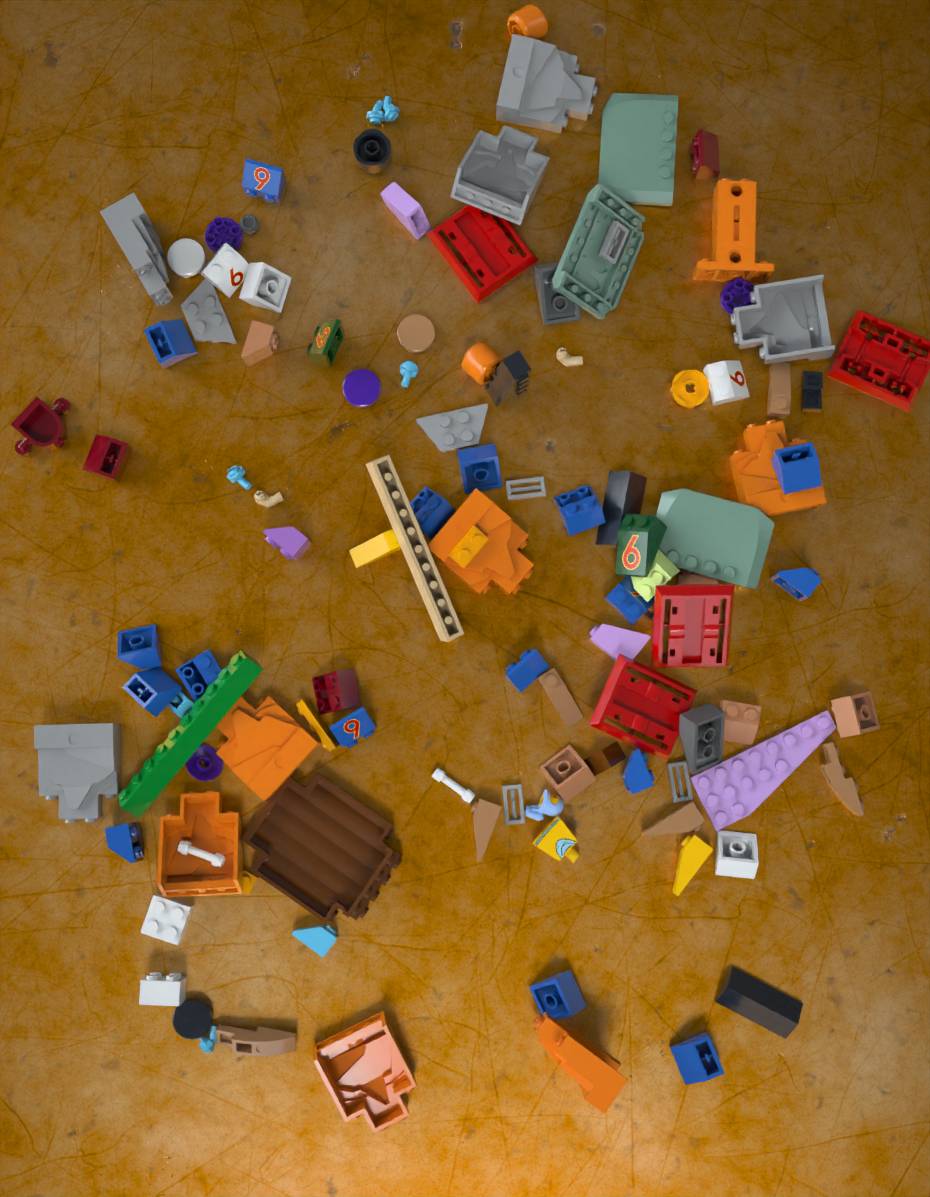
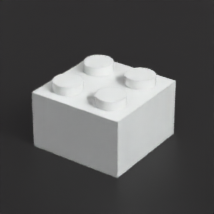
(167, 919)
(163, 990)

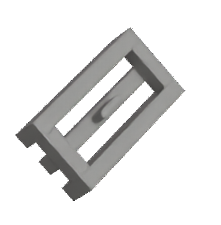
(611, 241)
(529, 488)
(679, 781)
(512, 787)

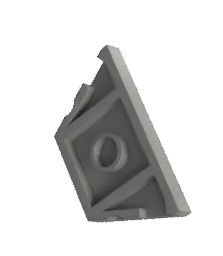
(207, 315)
(455, 428)

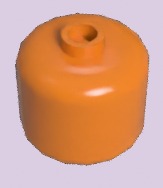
(528, 22)
(481, 362)

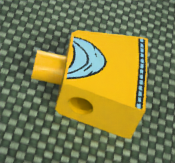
(557, 841)

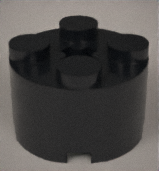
(363, 146)

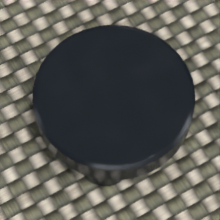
(192, 1019)

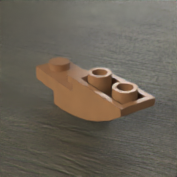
(843, 788)
(259, 1043)

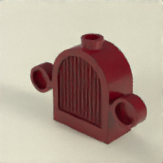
(41, 426)

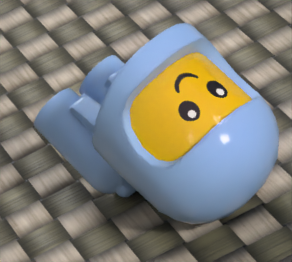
(548, 805)

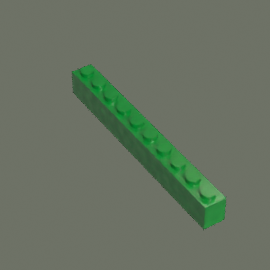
(189, 734)

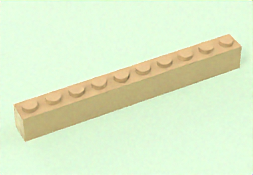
(414, 548)

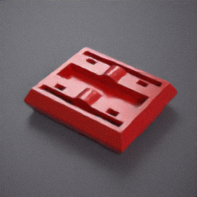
(482, 247)
(882, 361)
(694, 626)
(642, 706)

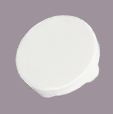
(186, 257)

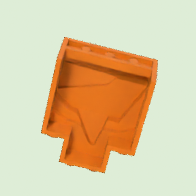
(756, 477)
(498, 557)
(263, 744)
(209, 830)
(582, 1061)
(366, 1072)

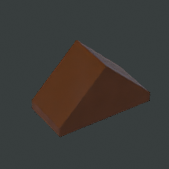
(605, 758)

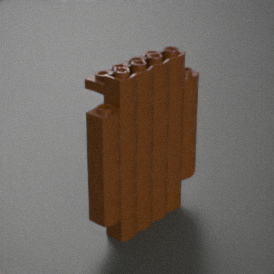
(322, 848)

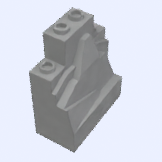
(543, 86)
(501, 174)
(140, 245)
(785, 321)
(79, 766)

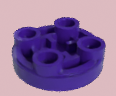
(223, 231)
(736, 295)
(361, 388)

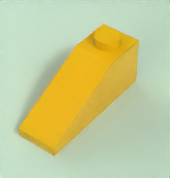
(375, 548)
(690, 860)

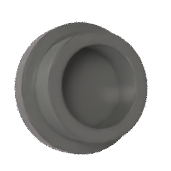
(249, 224)

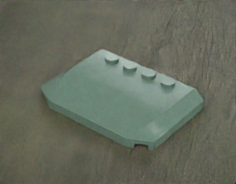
(639, 147)
(584, 274)
(715, 536)

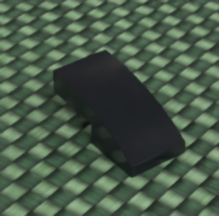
(811, 391)

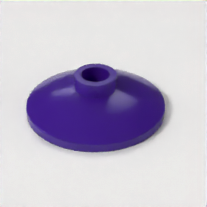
(212, 762)

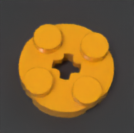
(690, 377)

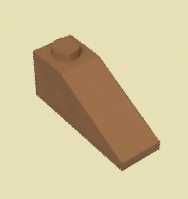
(779, 391)
(560, 697)
(484, 820)
(681, 820)

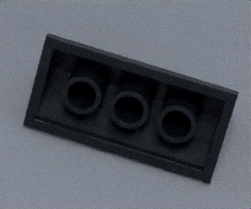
(622, 496)
(760, 1003)

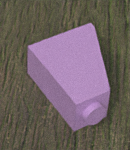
(406, 210)
(618, 640)

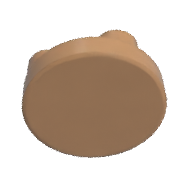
(416, 333)

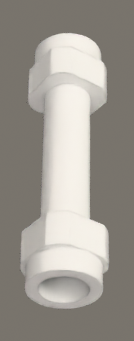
(467, 795)
(216, 859)

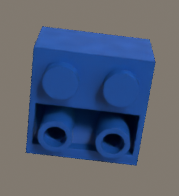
(170, 342)
(797, 468)
(579, 510)
(431, 511)
(527, 670)
(199, 673)
(152, 689)
(635, 773)
(125, 841)
(697, 1059)

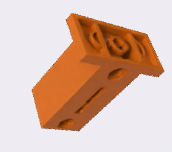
(733, 236)

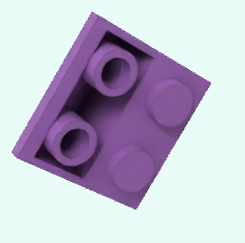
(290, 541)

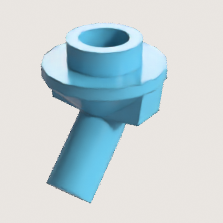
(391, 111)
(376, 116)
(408, 370)
(236, 474)
(207, 1044)

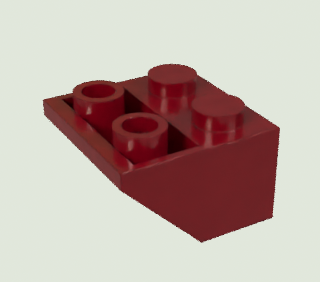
(705, 155)
(107, 458)
(336, 691)

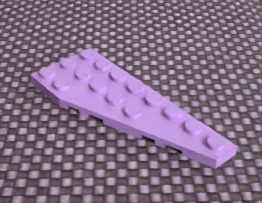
(745, 780)

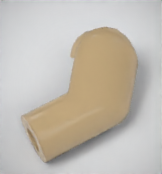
(566, 359)
(266, 500)

